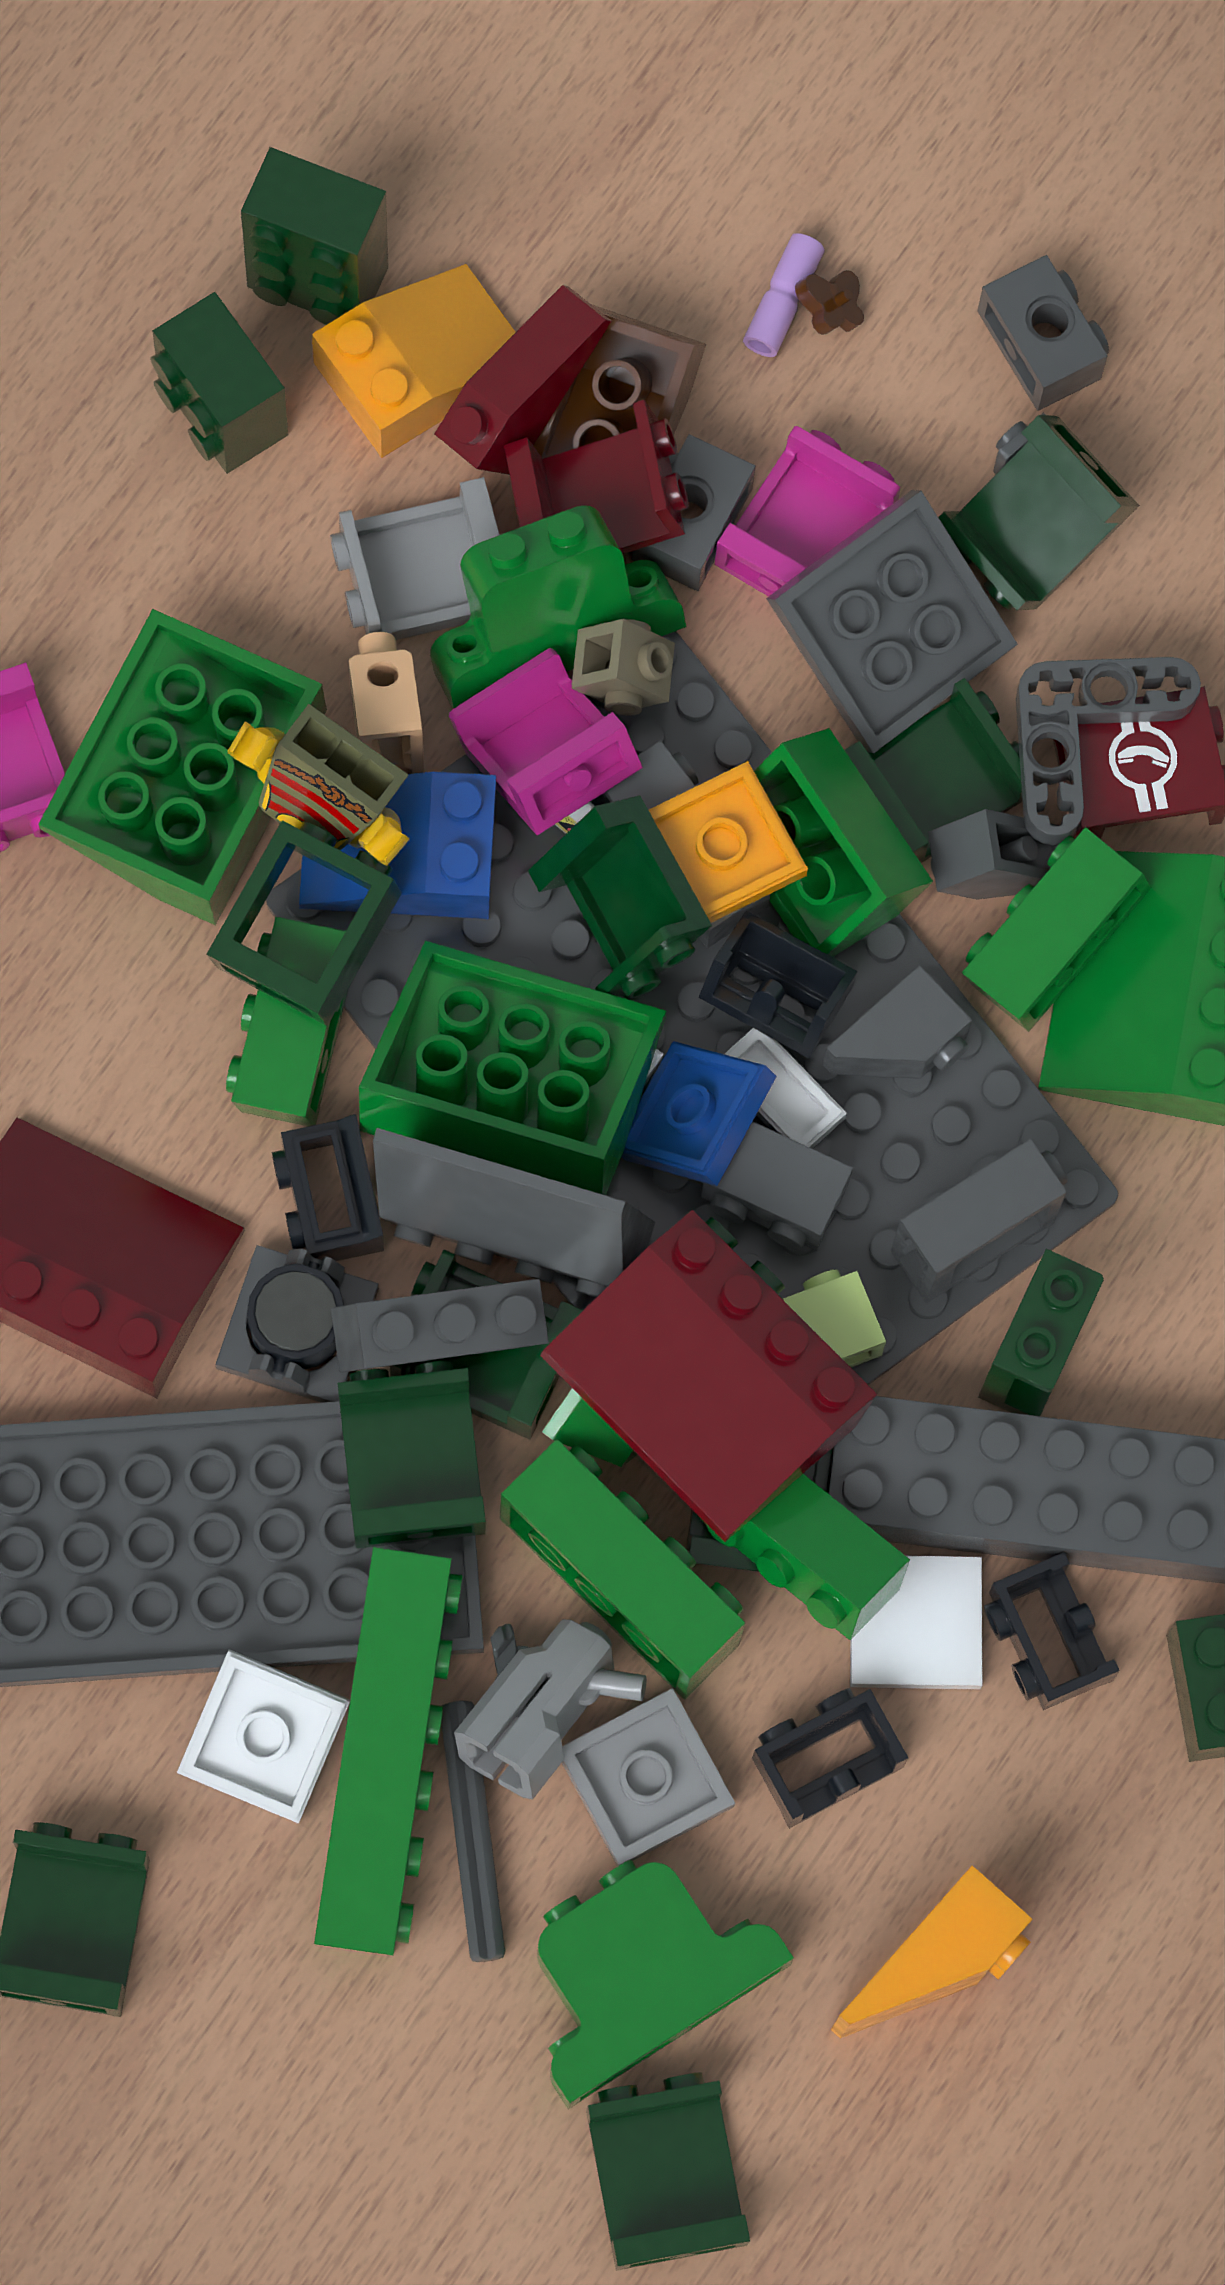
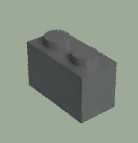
(780, 1188)

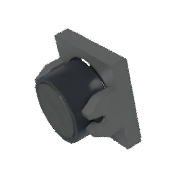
(290, 1321)

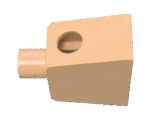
(387, 701)

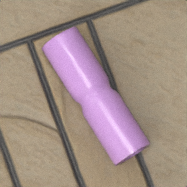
(780, 301)

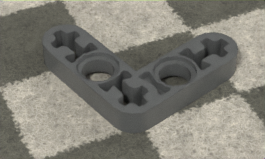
(1062, 720)

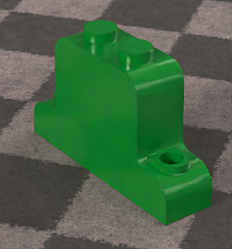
(536, 592)
(642, 1972)

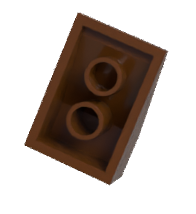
(625, 367)

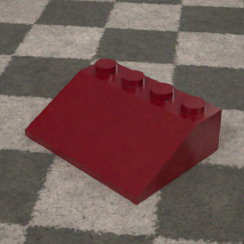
(103, 1258)
(709, 1376)

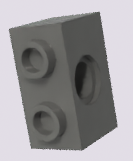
(1044, 365)
(720, 488)

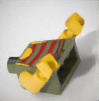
(327, 780)

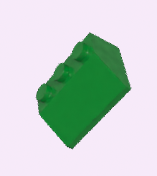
(853, 851)

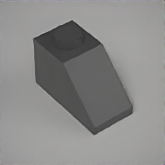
(987, 856)
(903, 1033)

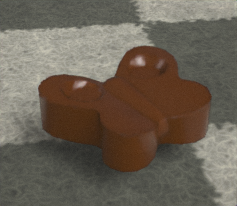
(831, 302)

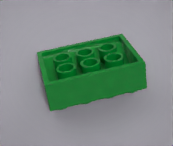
(154, 772)
(1150, 1005)
(511, 1067)

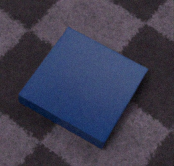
(696, 1112)

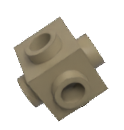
(623, 666)

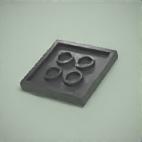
(892, 620)

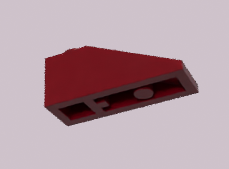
(523, 381)

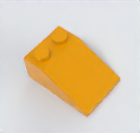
(409, 354)
(949, 1951)

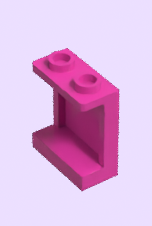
(803, 511)
(544, 742)
(27, 758)

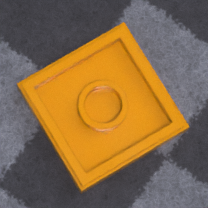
(729, 841)

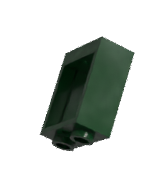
(277, 981)

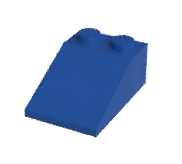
(442, 865)

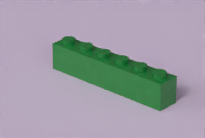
(384, 1752)

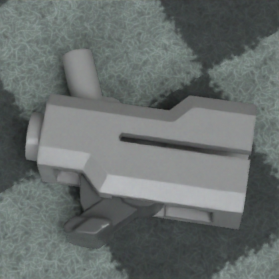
(538, 1701)

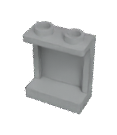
(410, 562)

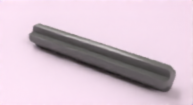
(473, 1844)

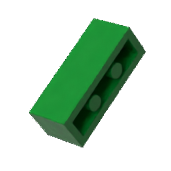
(1055, 927)
(284, 1049)
(822, 1556)

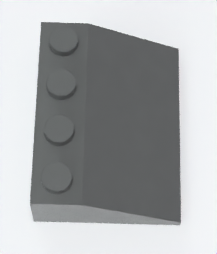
(505, 1213)

